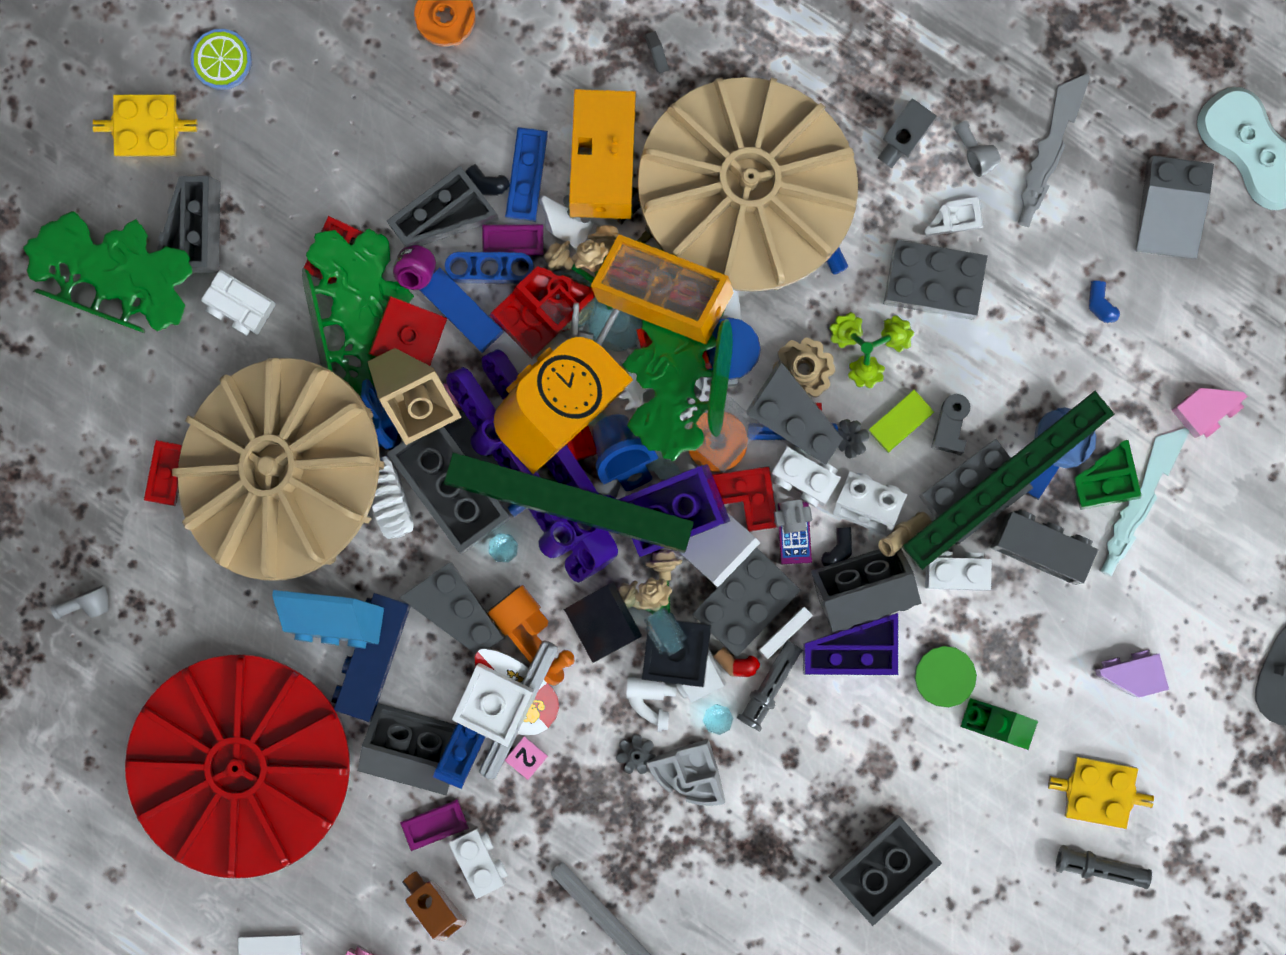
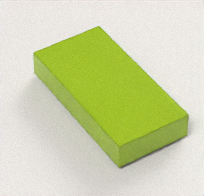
(901, 421)

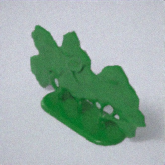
(115, 268)
(357, 296)
(671, 369)

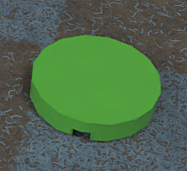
(945, 676)

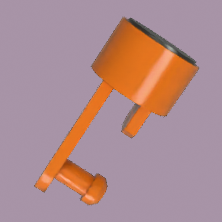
(522, 620)

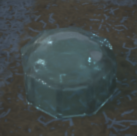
(503, 548)
(718, 719)

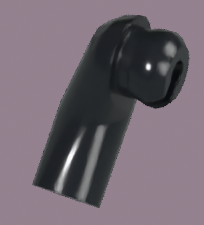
(842, 550)

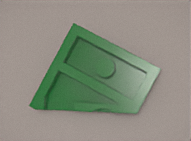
(1109, 480)

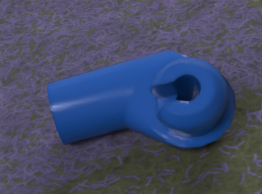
(1099, 305)

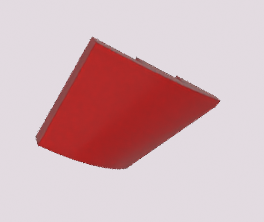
(521, 311)

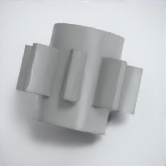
(793, 516)

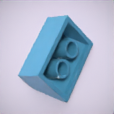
(328, 618)

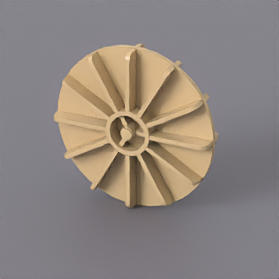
(748, 182)
(278, 469)

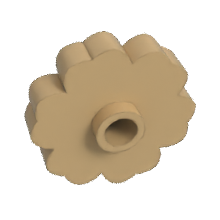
(811, 354)

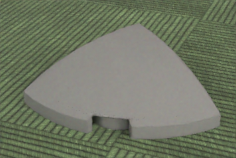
(690, 772)

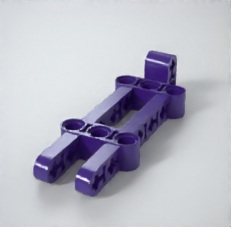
(590, 546)

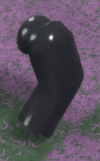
(487, 184)

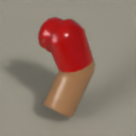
(737, 667)

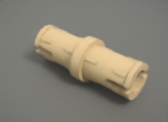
(903, 533)

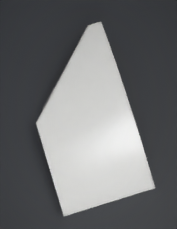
(957, 217)
(562, 225)

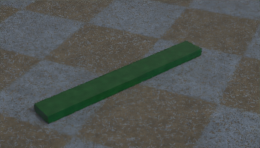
(1008, 480)
(568, 502)

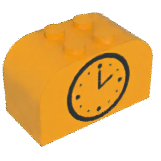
(557, 399)

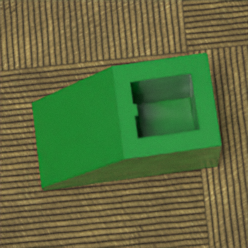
(999, 723)

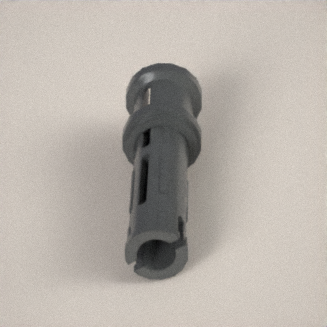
(763, 699)
(1089, 866)

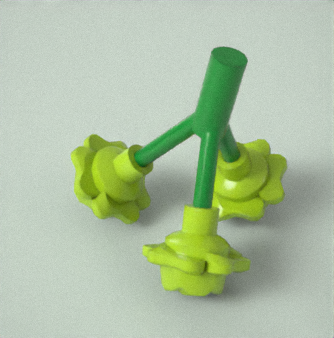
(867, 370)

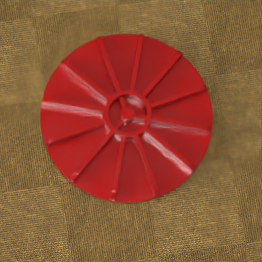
(237, 766)

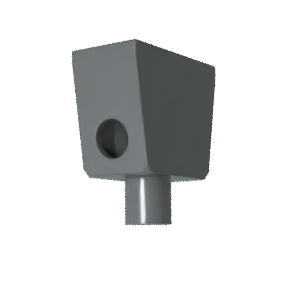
(914, 120)

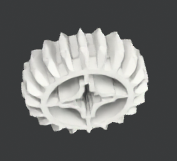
(391, 504)

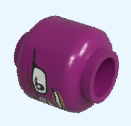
(414, 267)

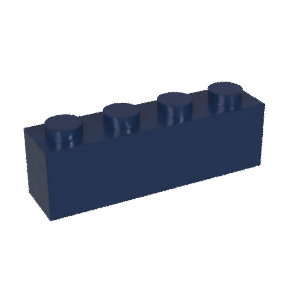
(369, 667)

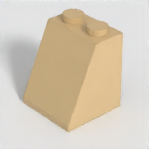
(411, 394)

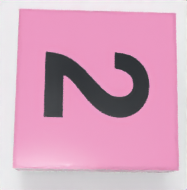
(526, 758)

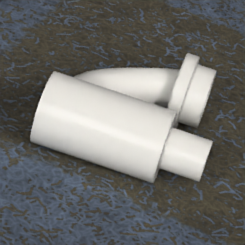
(650, 690)

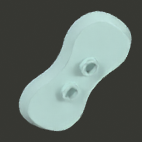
(1240, 130)

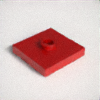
(408, 330)

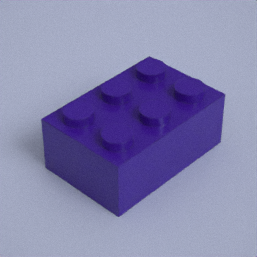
(686, 496)

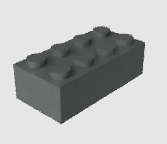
(459, 513)

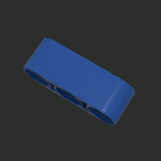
(476, 260)

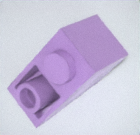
(1138, 676)

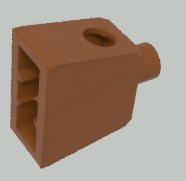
(442, 916)

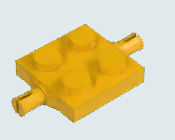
(145, 125)
(1101, 792)

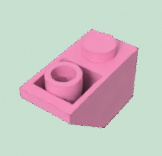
(1206, 407)

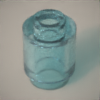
(665, 632)

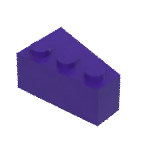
(855, 651)

